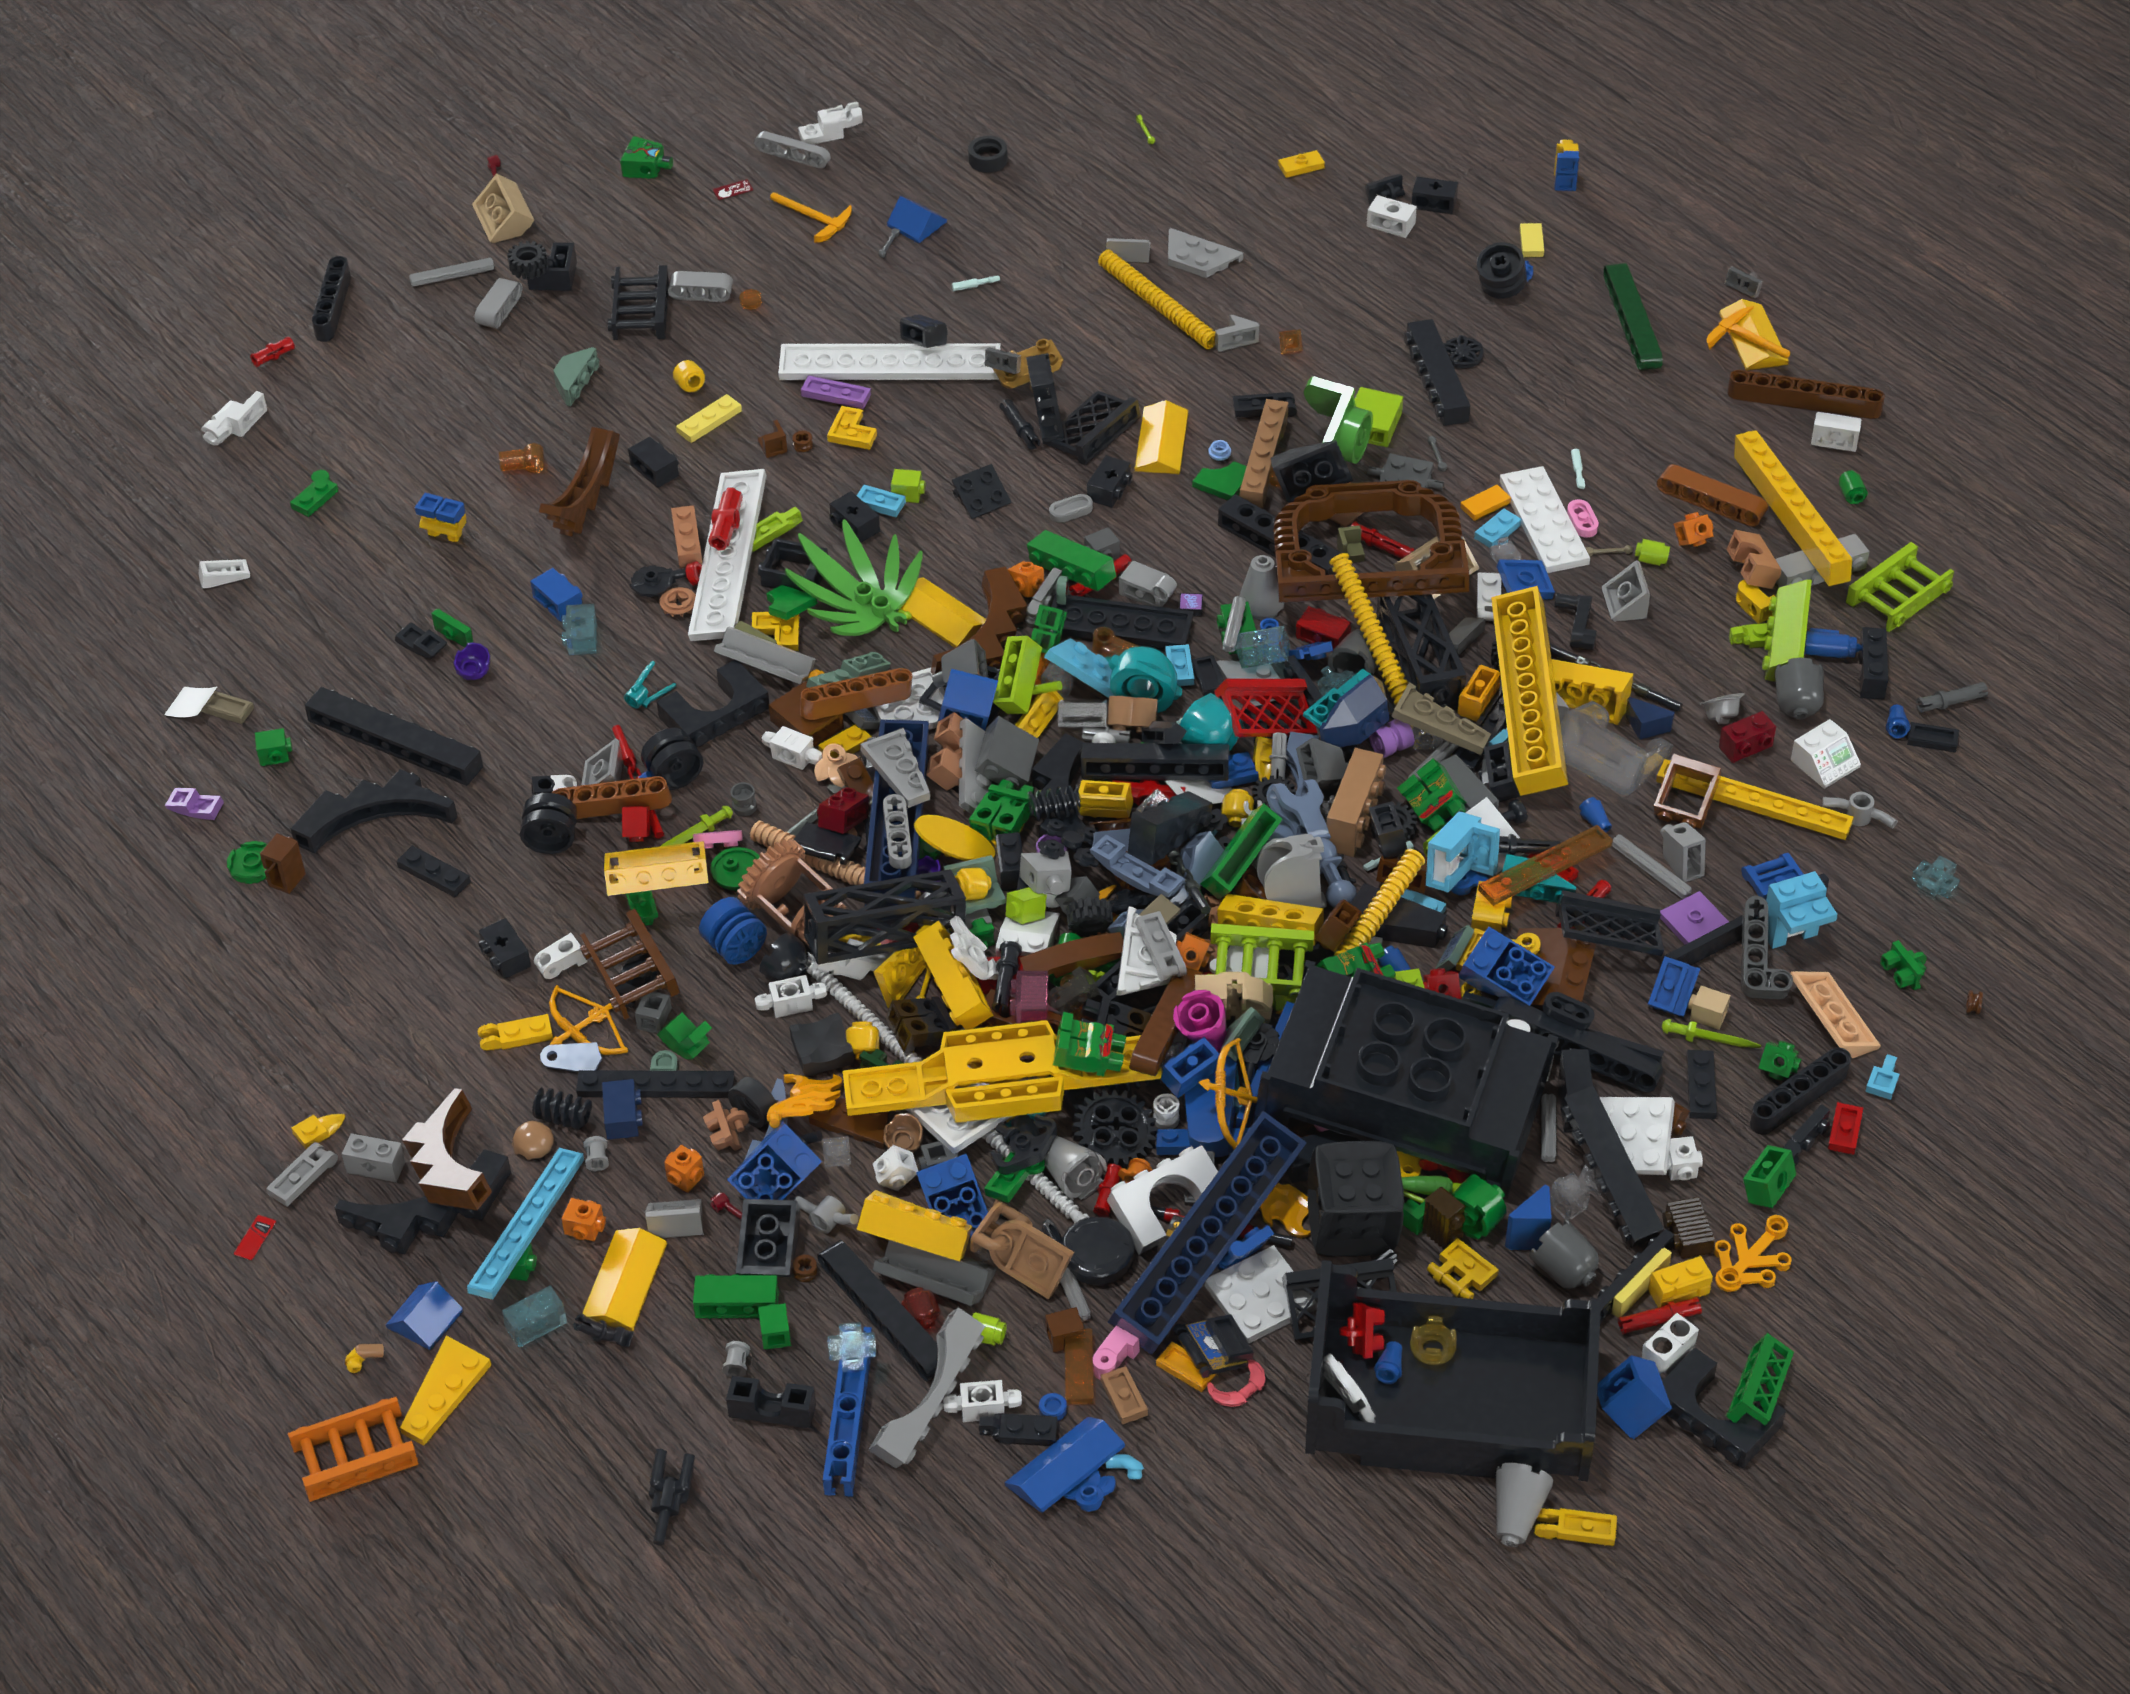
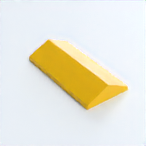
(1756, 321)
(1161, 438)
(942, 613)
(625, 1278)

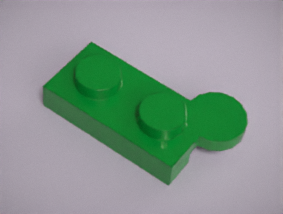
(315, 494)
(1005, 1186)

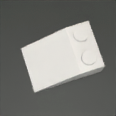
(1032, 935)

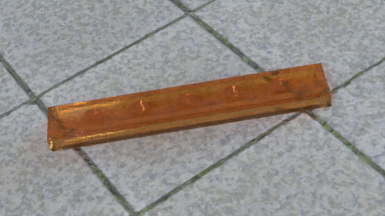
(1545, 865)

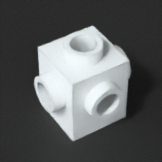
(1683, 1159)
(895, 1168)

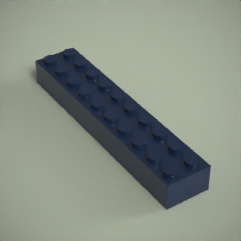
(877, 857)
(1207, 1232)

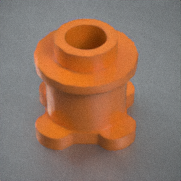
(1136, 1165)

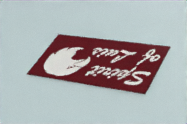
(732, 189)

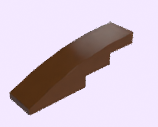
(1068, 956)

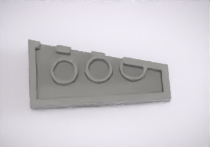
(896, 764)
(972, 784)

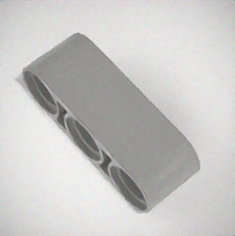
(700, 286)
(498, 303)

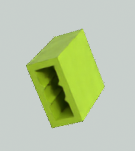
(1385, 410)

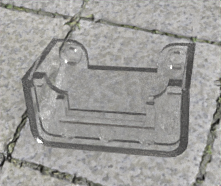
(1605, 754)

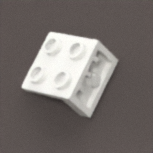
(1836, 431)

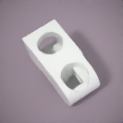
(559, 957)

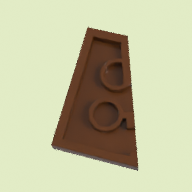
(861, 1127)

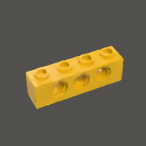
(1270, 914)

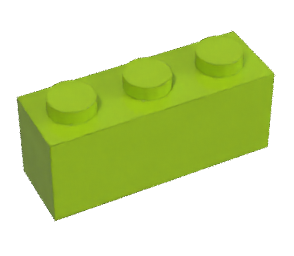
(1017, 675)

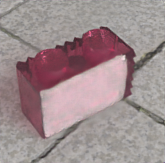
(1031, 996)

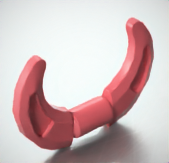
(1235, 1398)

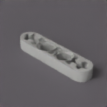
(769, 143)
(897, 831)

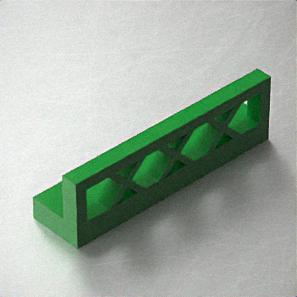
(1756, 1373)

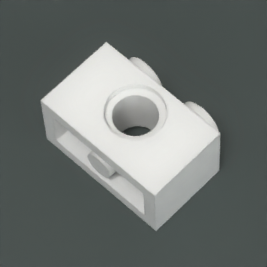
(1391, 216)

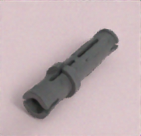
(1943, 699)

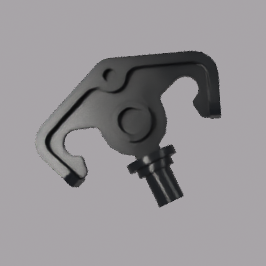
(1025, 1146)

